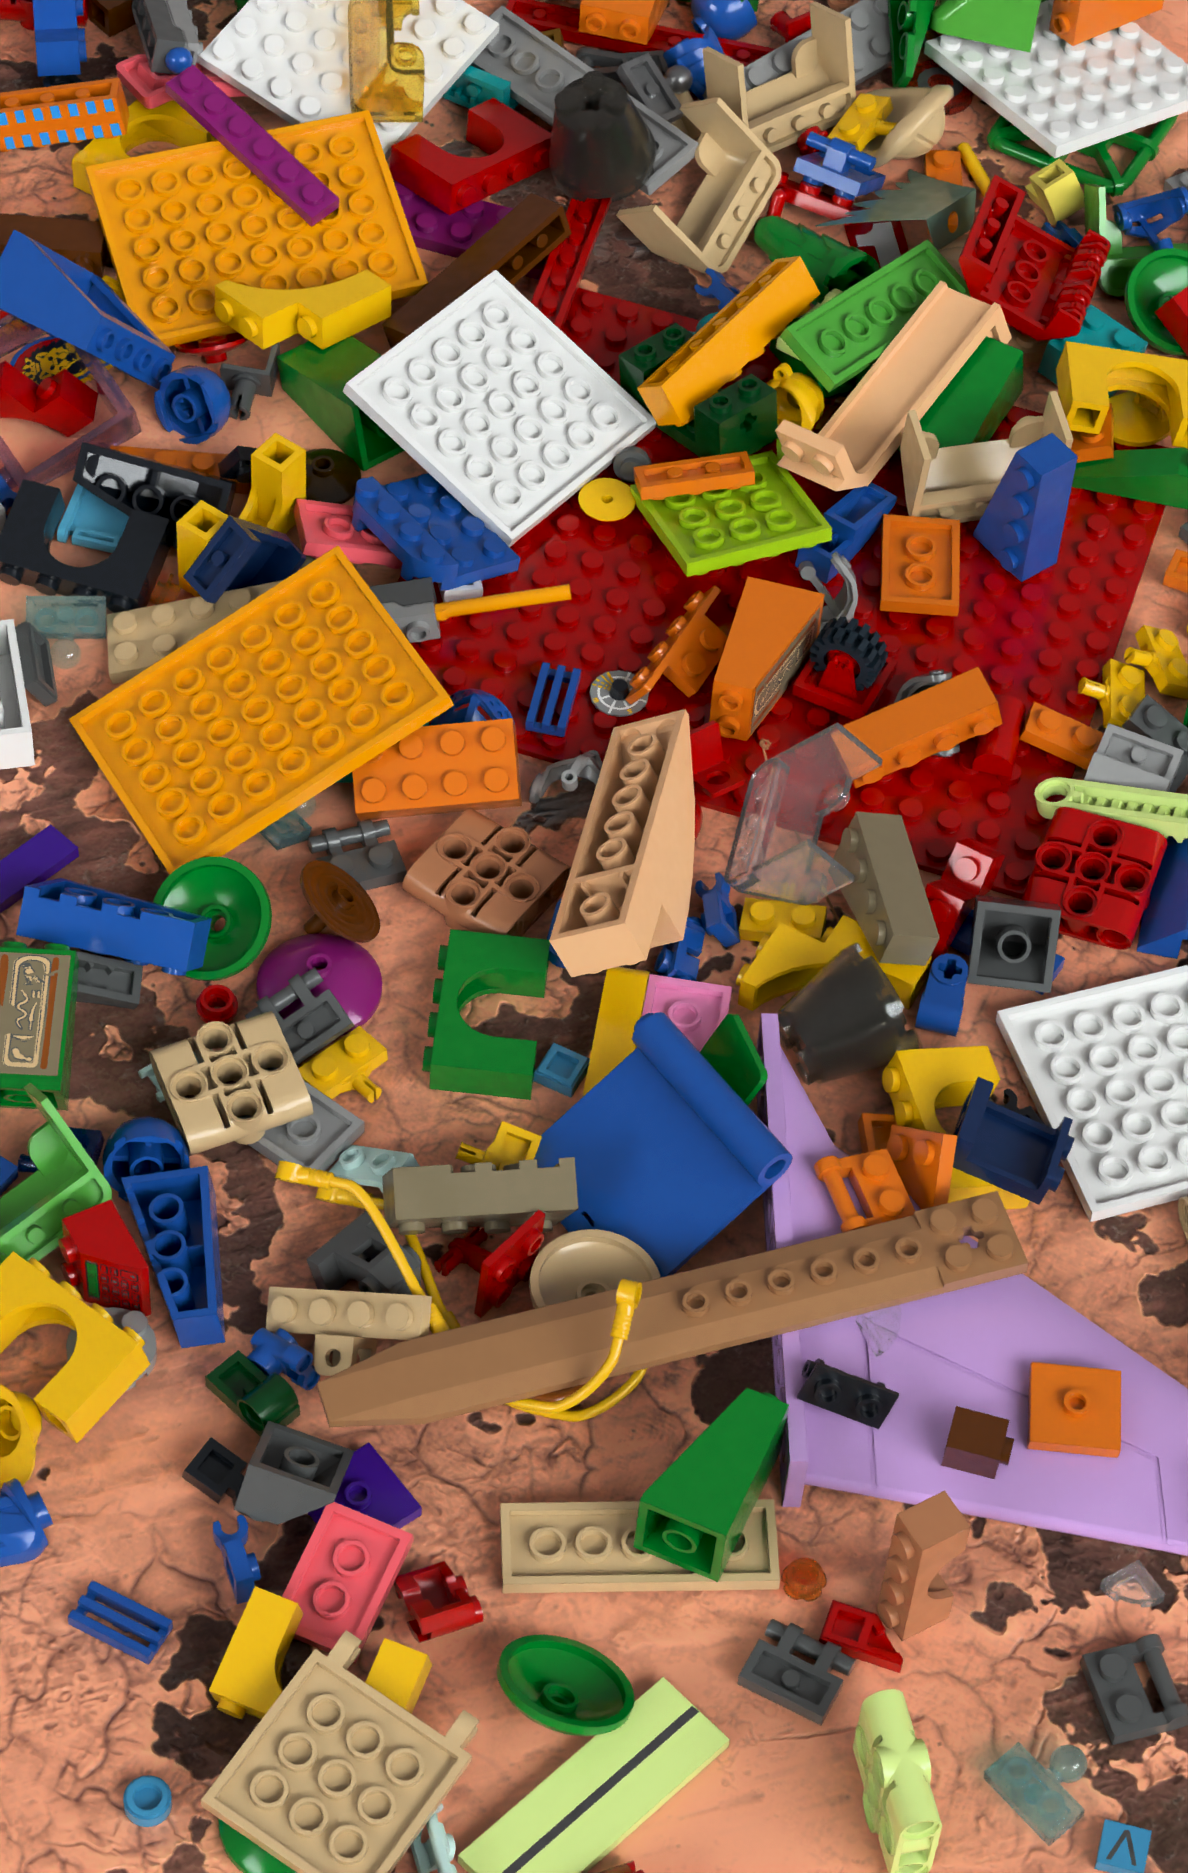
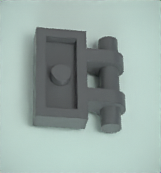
(371, 865)
(312, 1025)
(792, 1681)

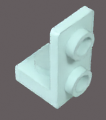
(369, 1164)

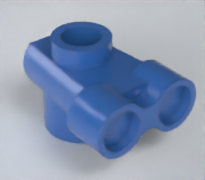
(281, 1353)

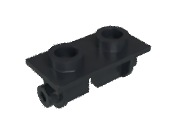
(846, 1394)

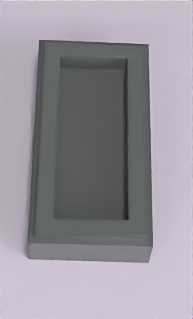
(36, 663)

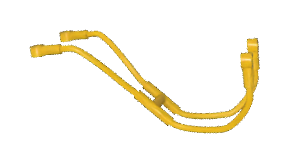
(347, 1192)

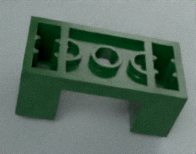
(728, 422)

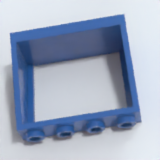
(78, 309)

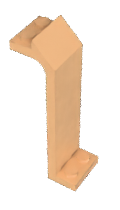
(903, 378)

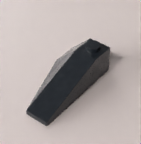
(149, 485)

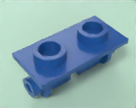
(673, 958)

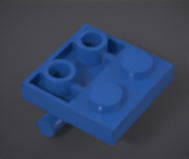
(839, 167)

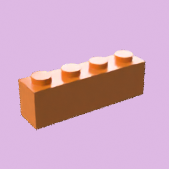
(927, 723)

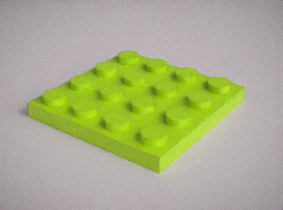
(737, 524)

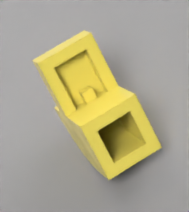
(1056, 191)

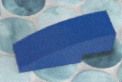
(852, 524)

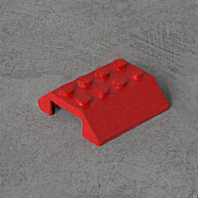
(1027, 270)

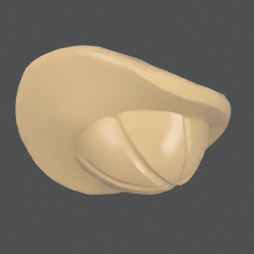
(919, 124)

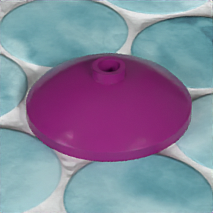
(346, 971)

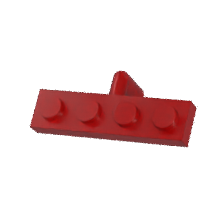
(809, 198)

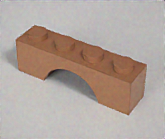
(921, 1545)

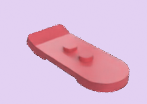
(150, 86)

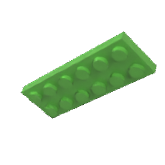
(863, 320)

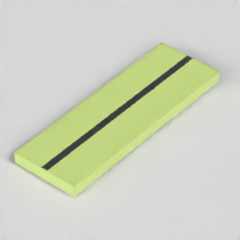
(602, 1790)

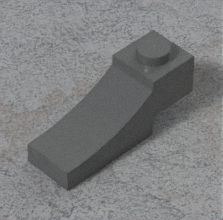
(108, 981)

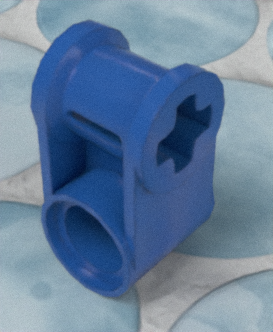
(944, 995)

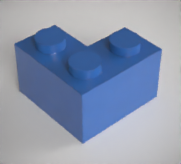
(57, 38)

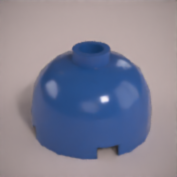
(726, 17)
(193, 403)
(142, 1148)

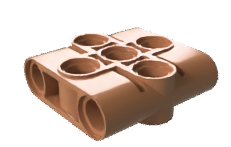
(486, 877)

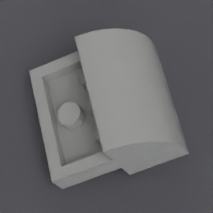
(1133, 761)

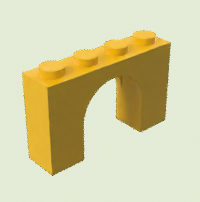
(160, 124)
(1091, 371)
(276, 482)
(936, 1079)
(104, 1355)
(253, 1661)

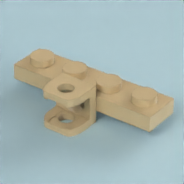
(347, 1321)

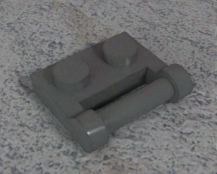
(1121, 1694)

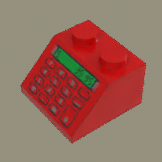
(104, 1260)

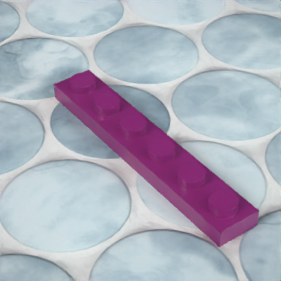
(252, 145)

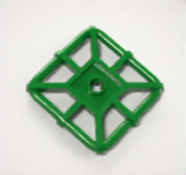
(1003, 138)

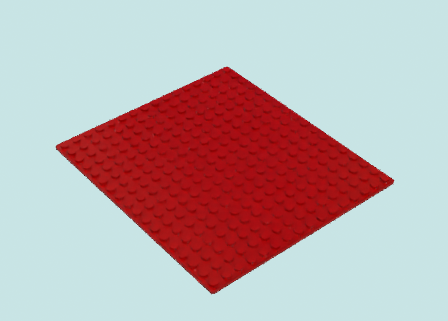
(628, 589)

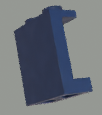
(243, 557)
(1009, 1147)

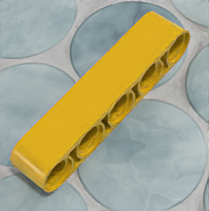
(618, 1013)

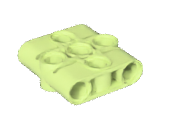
(896, 1783)

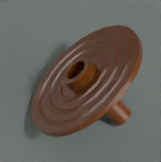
(338, 903)

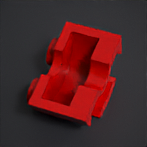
(437, 1601)

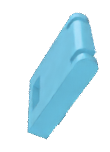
(91, 522)

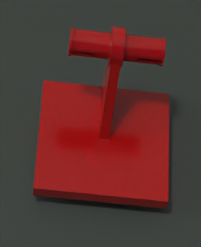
(499, 1269)

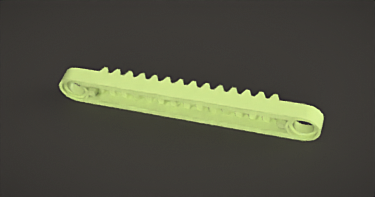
(1138, 806)

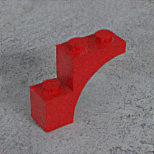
(56, 402)
(951, 898)

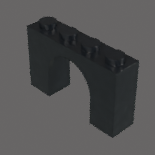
(123, 577)

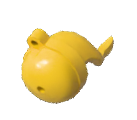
(798, 397)

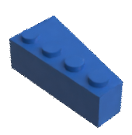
(1029, 508)
(114, 925)
(181, 1238)

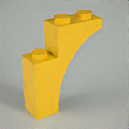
(317, 313)
(792, 958)

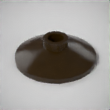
(330, 476)

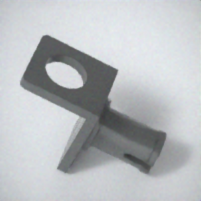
(248, 382)

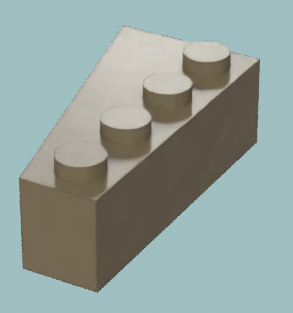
(887, 889)
(478, 1196)

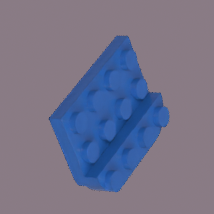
(431, 532)

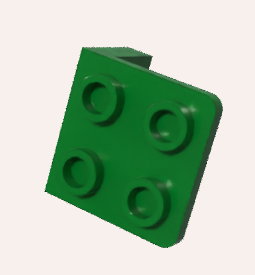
(736, 1058)

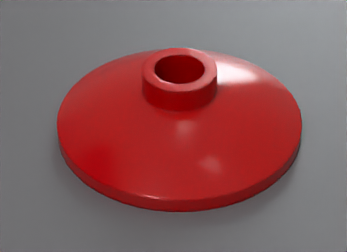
(213, 347)

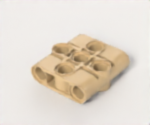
(246, 1062)

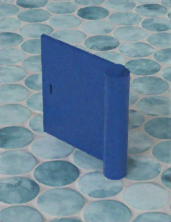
(663, 1149)

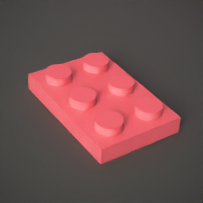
(328, 524)
(345, 1575)

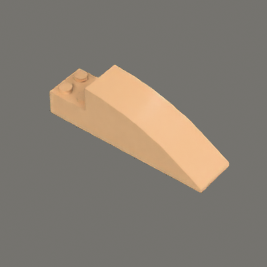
(634, 851)

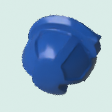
(690, 54)

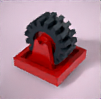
(846, 669)

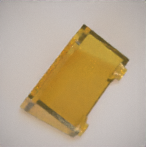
(384, 73)

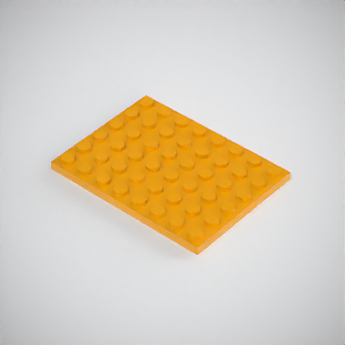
(204, 218)
(260, 712)

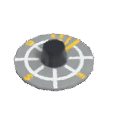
(610, 691)

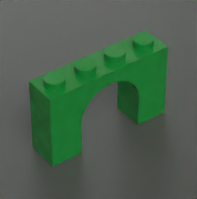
(462, 1056)

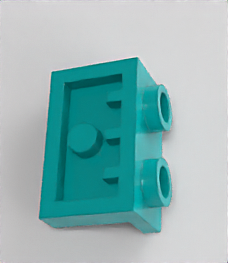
(479, 86)

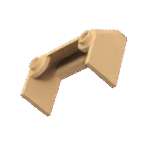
(809, 96)
(727, 203)
(963, 478)

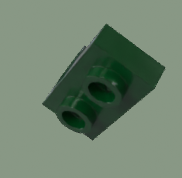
(252, 1393)

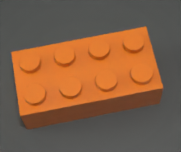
(442, 772)

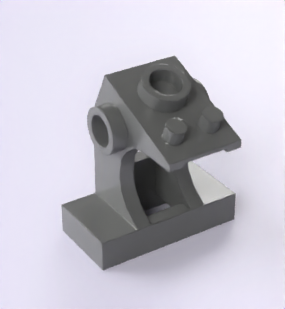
(361, 1255)

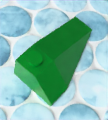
(907, 32)
(1139, 474)

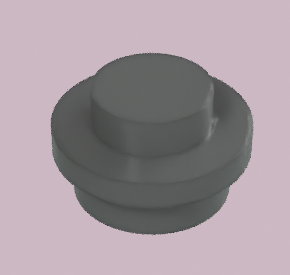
(626, 460)

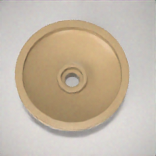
(586, 1265)

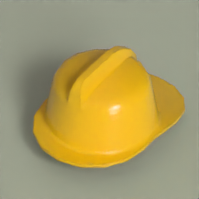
(18, 1435)

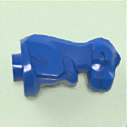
(21, 1524)

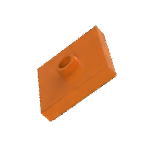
(1074, 1410)

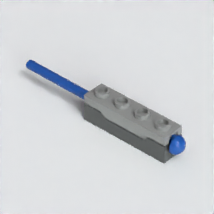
(167, 34)

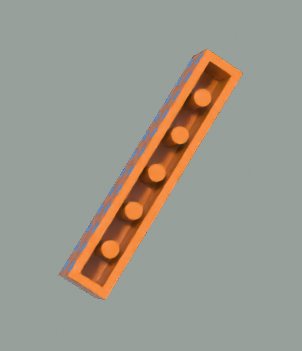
(62, 114)

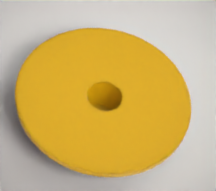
(606, 499)

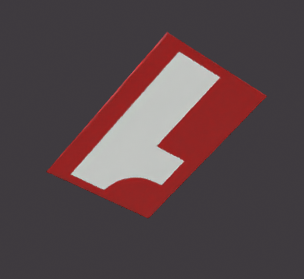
(879, 239)

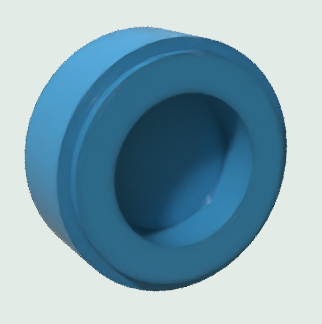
(147, 1801)

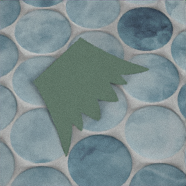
(920, 200)

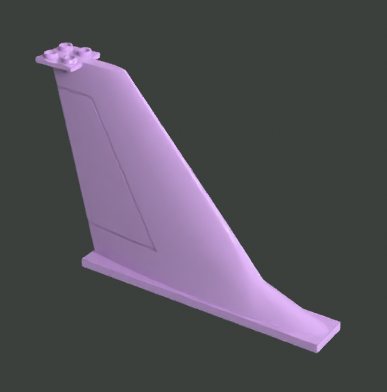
(967, 1353)

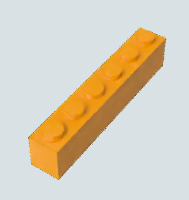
(729, 341)

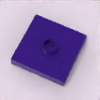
(374, 1491)

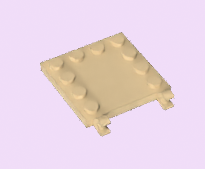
(338, 1772)

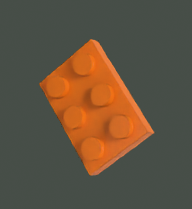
(920, 565)

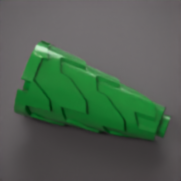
(826, 259)

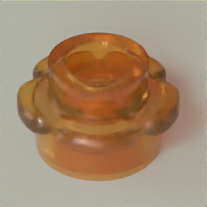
(803, 1569)

